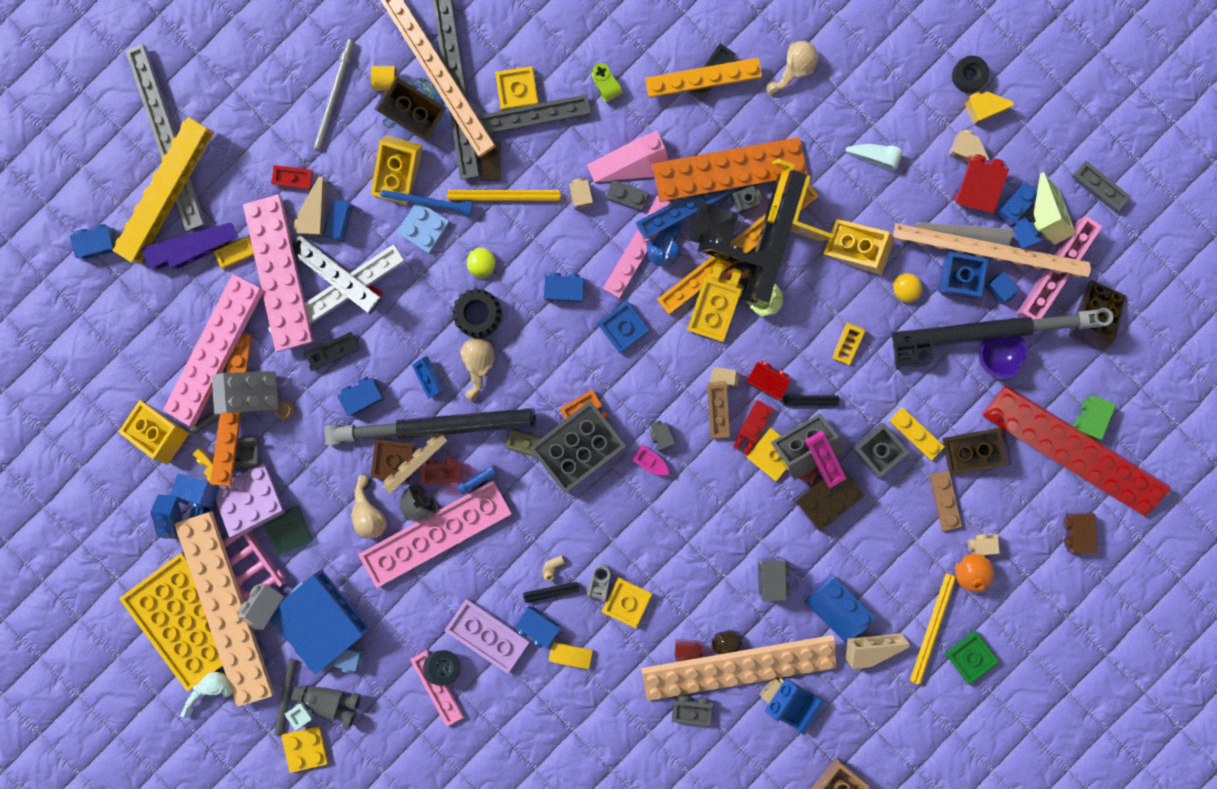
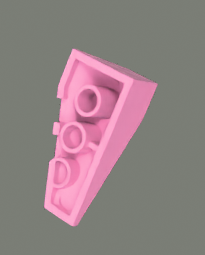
(630, 161)

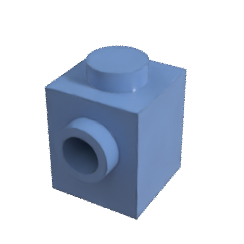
(350, 660)

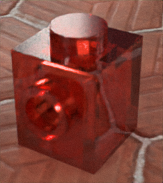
(687, 649)

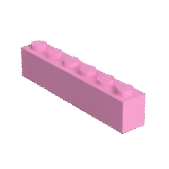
(1051, 282)

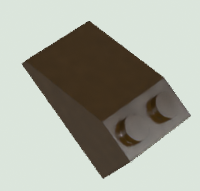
(977, 451)

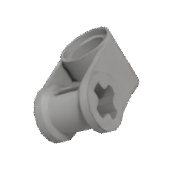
(599, 586)

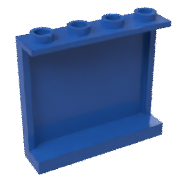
(318, 621)

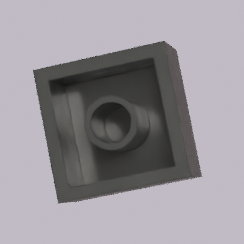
(880, 450)
(772, 579)

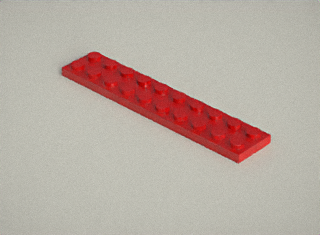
(1076, 451)

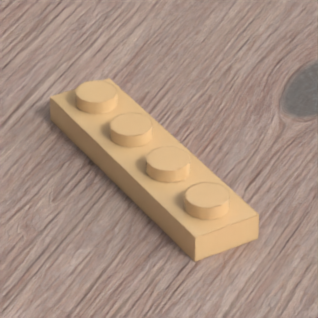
(418, 459)

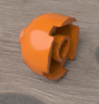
(975, 573)

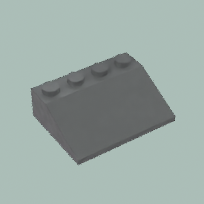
(577, 447)

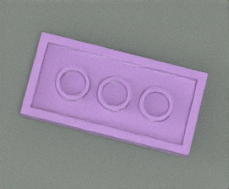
(487, 636)

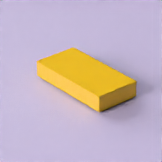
(234, 252)

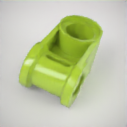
(607, 85)

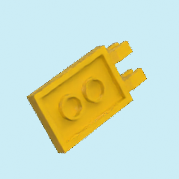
(715, 304)

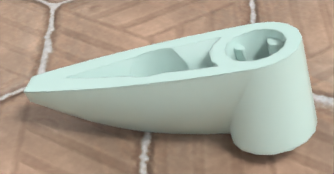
(879, 155)

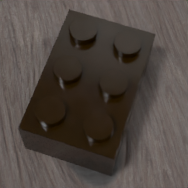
(825, 504)

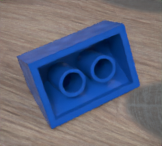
(839, 609)

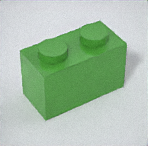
(1094, 416)

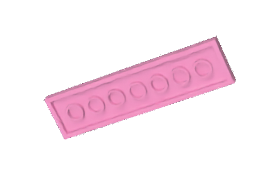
(278, 273)
(213, 350)
(432, 537)

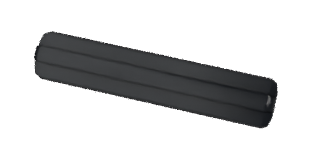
(810, 400)
(551, 592)

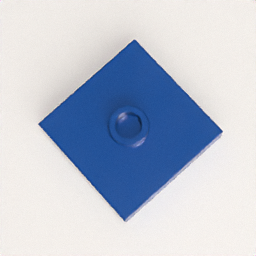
(623, 327)

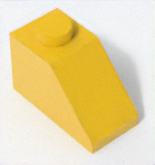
(986, 105)

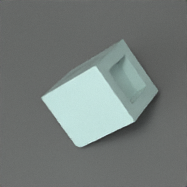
(299, 715)

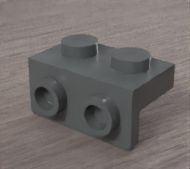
(247, 452)
(692, 711)

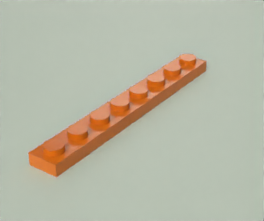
(230, 422)

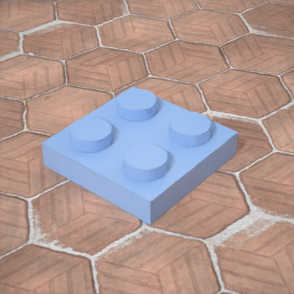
(423, 227)

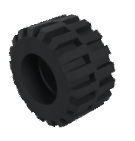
(461, 306)

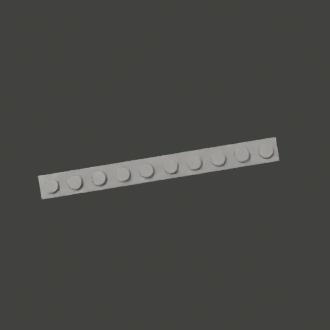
(162, 129)

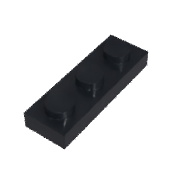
(720, 56)

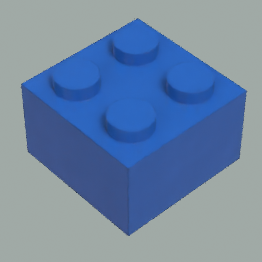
(963, 275)

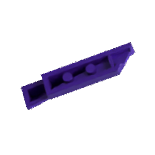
(188, 248)

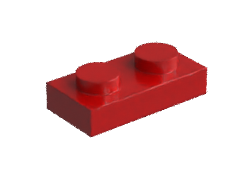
(292, 177)

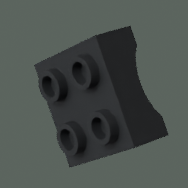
(713, 224)

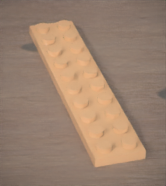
(221, 605)
(739, 667)

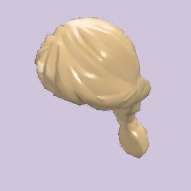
(801, 62)
(478, 360)
(365, 518)

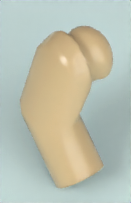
(550, 567)

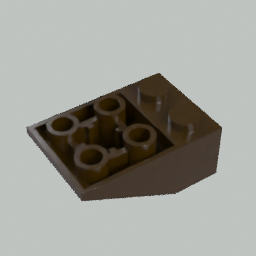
(1096, 298)

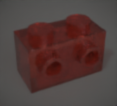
(441, 473)

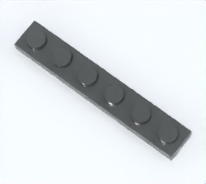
(535, 114)

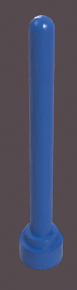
(463, 207)

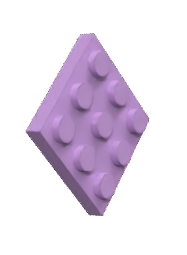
(248, 501)

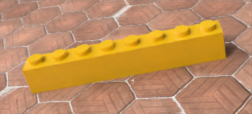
(163, 190)

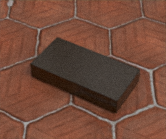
(491, 164)

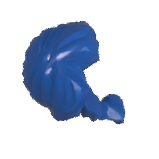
(664, 249)

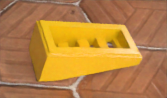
(845, 333)

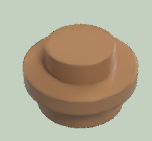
(285, 410)

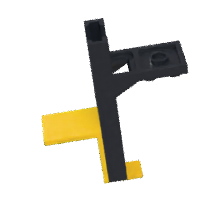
(778, 223)

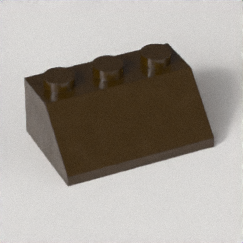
(410, 108)

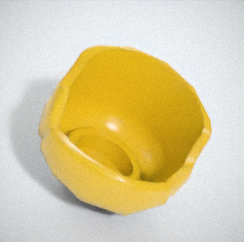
(907, 287)

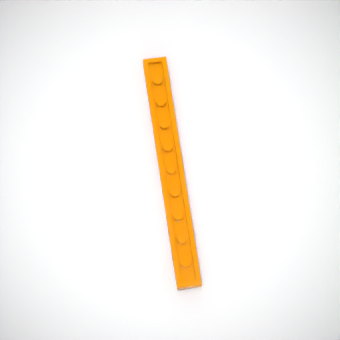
(692, 283)

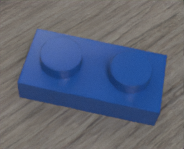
(428, 377)

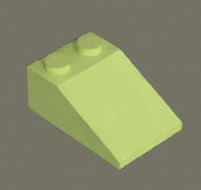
(1051, 212)

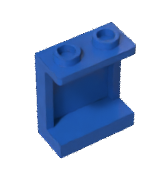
(795, 706)

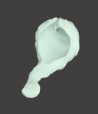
(211, 684)

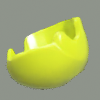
(481, 263)

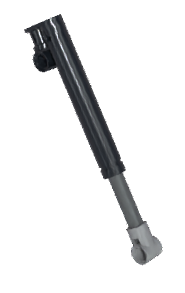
(911, 343)
(435, 426)

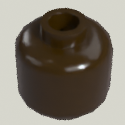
(726, 642)

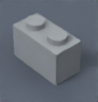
(260, 606)

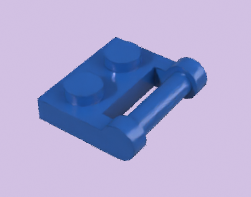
(472, 483)

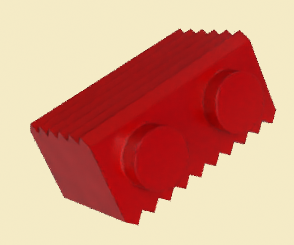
(768, 380)

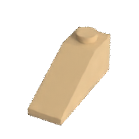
(312, 213)
(871, 650)

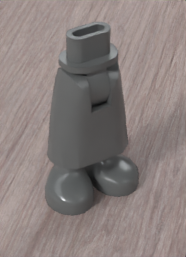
(327, 701)

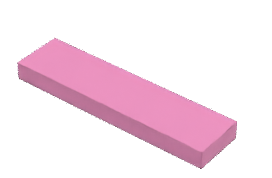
(440, 695)

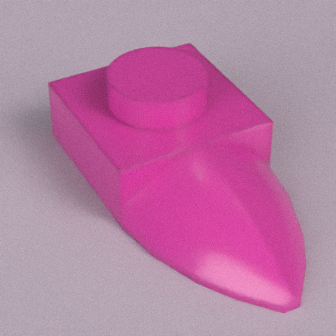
(650, 461)

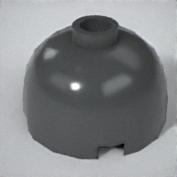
(416, 505)

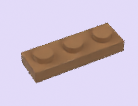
(718, 409)
(945, 500)

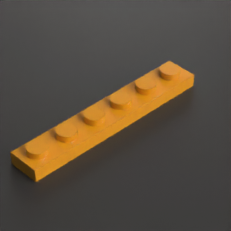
(703, 77)

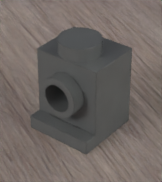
(739, 199)
(661, 435)

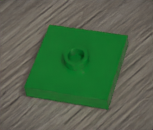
(971, 657)

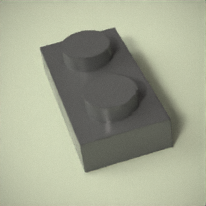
(627, 195)

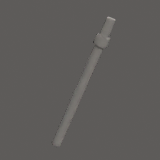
(345, 59)

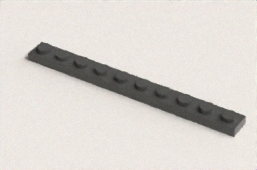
(452, 58)

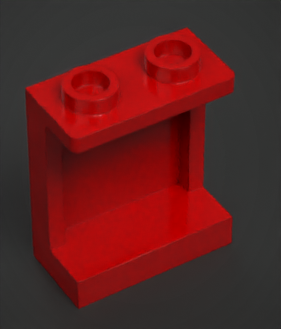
(982, 183)

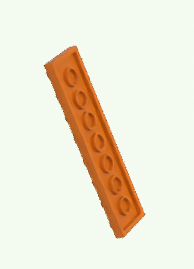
(725, 169)

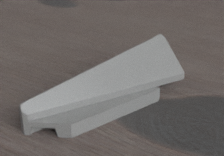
(988, 234)

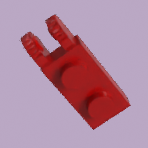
(753, 425)

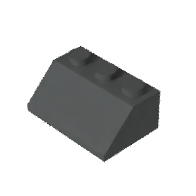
(794, 450)

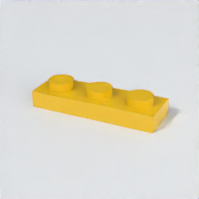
(916, 434)

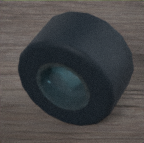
(446, 672)

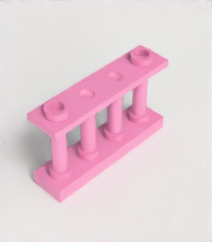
(277, 575)

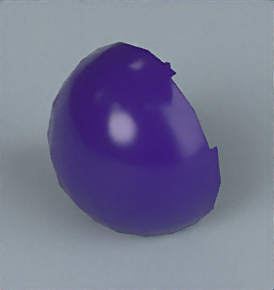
(1003, 357)

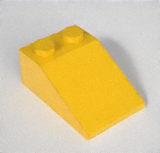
(396, 166)
(859, 246)
(153, 433)

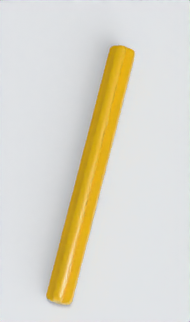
(503, 195)
(933, 629)

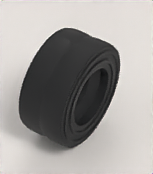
(981, 71)

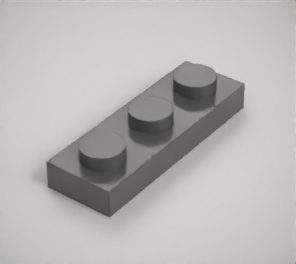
(1101, 186)

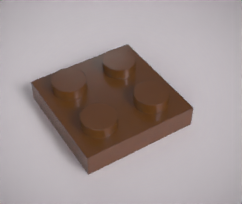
(389, 456)

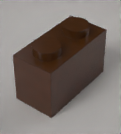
(1080, 533)

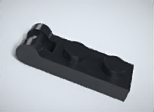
(332, 351)

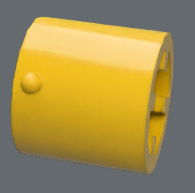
(382, 77)

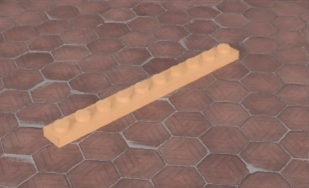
(440, 76)
(996, 251)

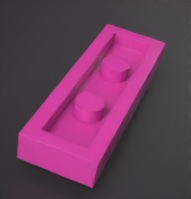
(825, 459)

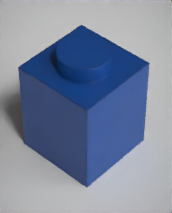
(1002, 287)

